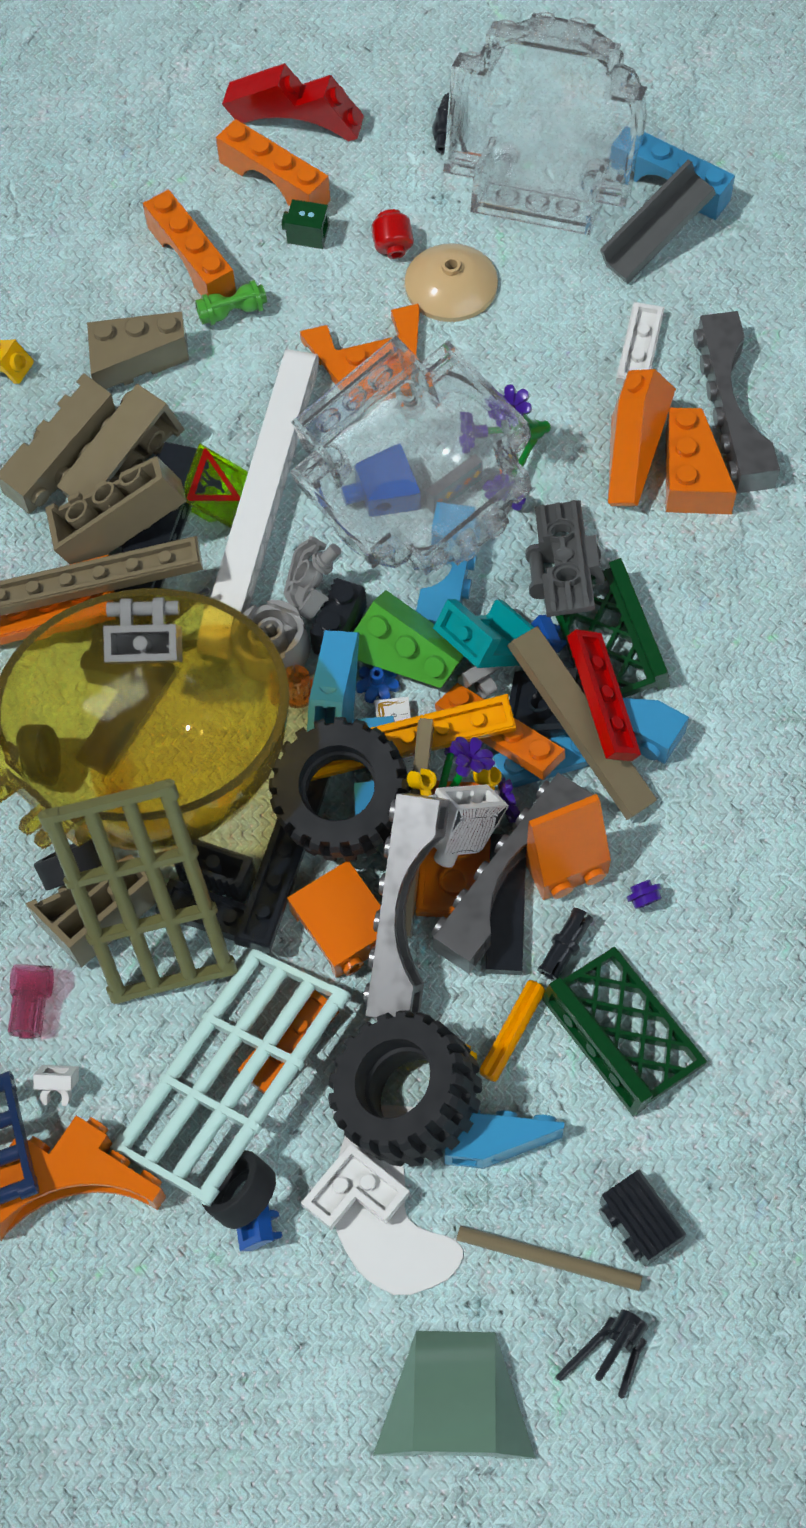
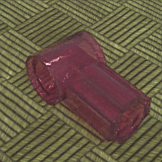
(29, 988)

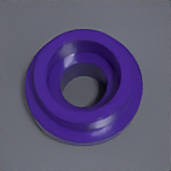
(644, 894)

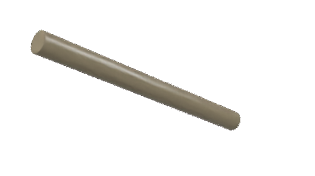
(549, 1258)

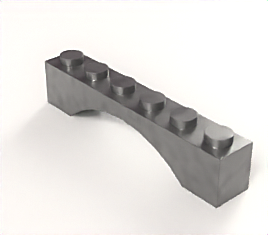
(749, 453)
(416, 829)
(467, 930)

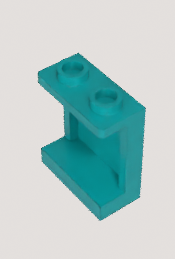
(482, 637)

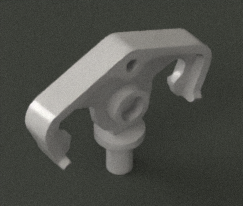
(307, 575)

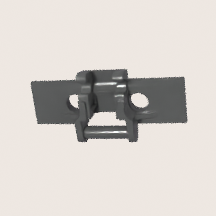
(576, 557)

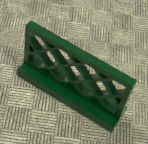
(637, 632)
(604, 1052)

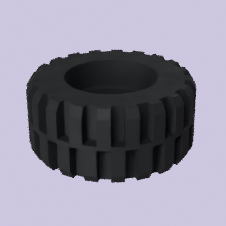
(312, 752)
(374, 1058)

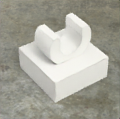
(55, 1078)

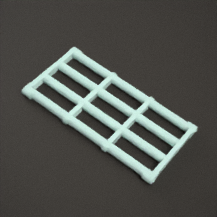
(224, 1109)

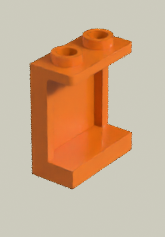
(339, 917)

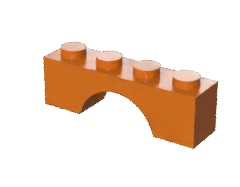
(247, 150)
(175, 227)

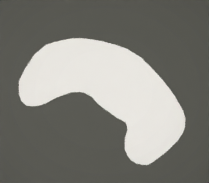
(398, 1253)

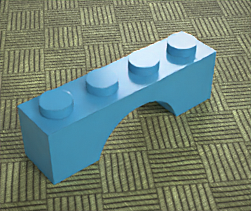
(664, 159)
(454, 586)

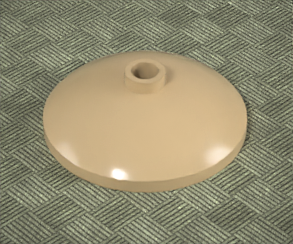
(451, 282)

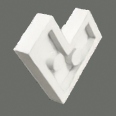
(350, 1180)

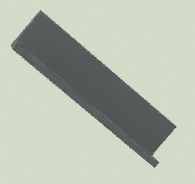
(656, 222)

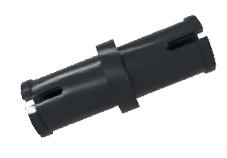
(565, 944)

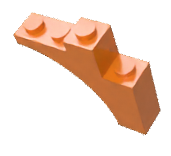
(76, 1167)

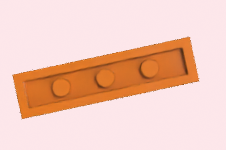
(521, 746)

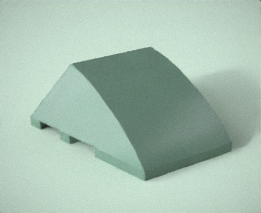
(455, 1401)

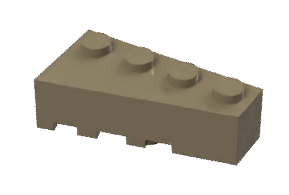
(123, 441)
(56, 445)
(114, 511)

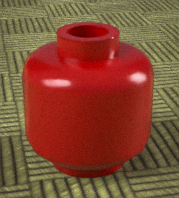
(392, 233)

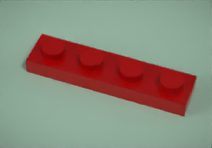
(603, 695)

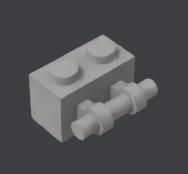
(142, 642)

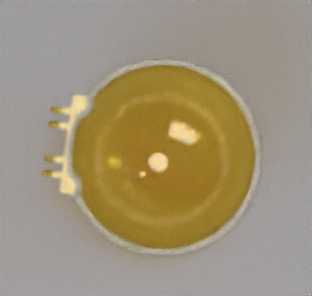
(106, 728)

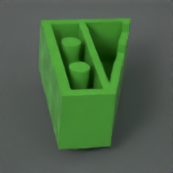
(405, 642)

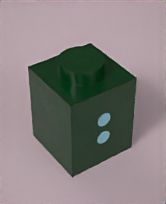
(306, 224)

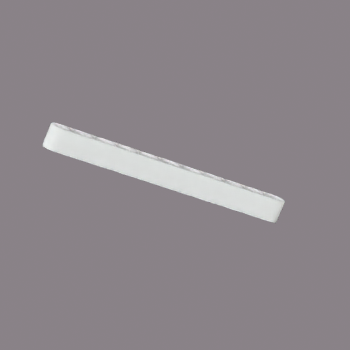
(265, 481)

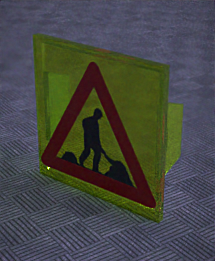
(214, 486)

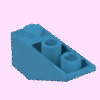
(334, 678)
(656, 727)
(501, 1137)

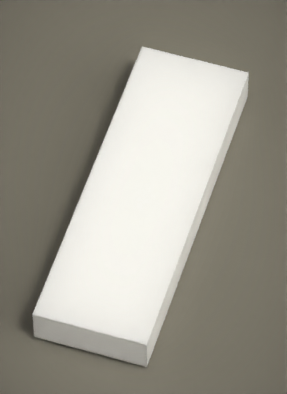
(640, 339)

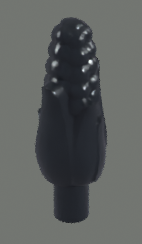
(440, 124)

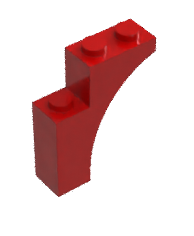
(281, 95)

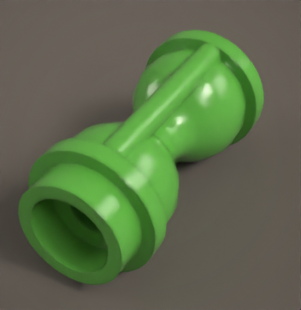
(217, 307)

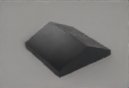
(532, 709)

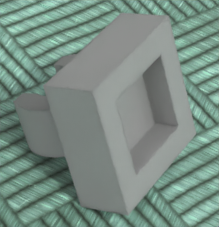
(480, 679)

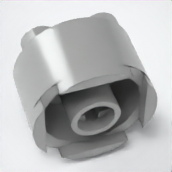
(285, 629)

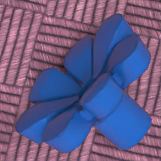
(377, 683)

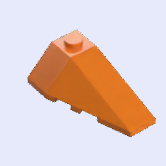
(636, 433)

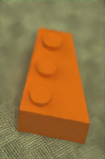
(694, 466)

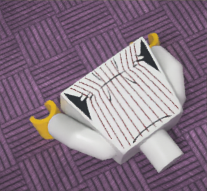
(471, 815)

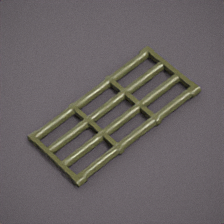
(150, 863)

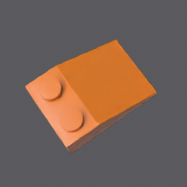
(568, 848)

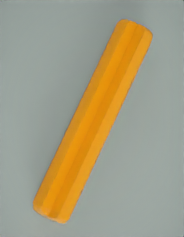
(512, 1030)

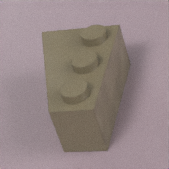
(135, 346)
(62, 920)

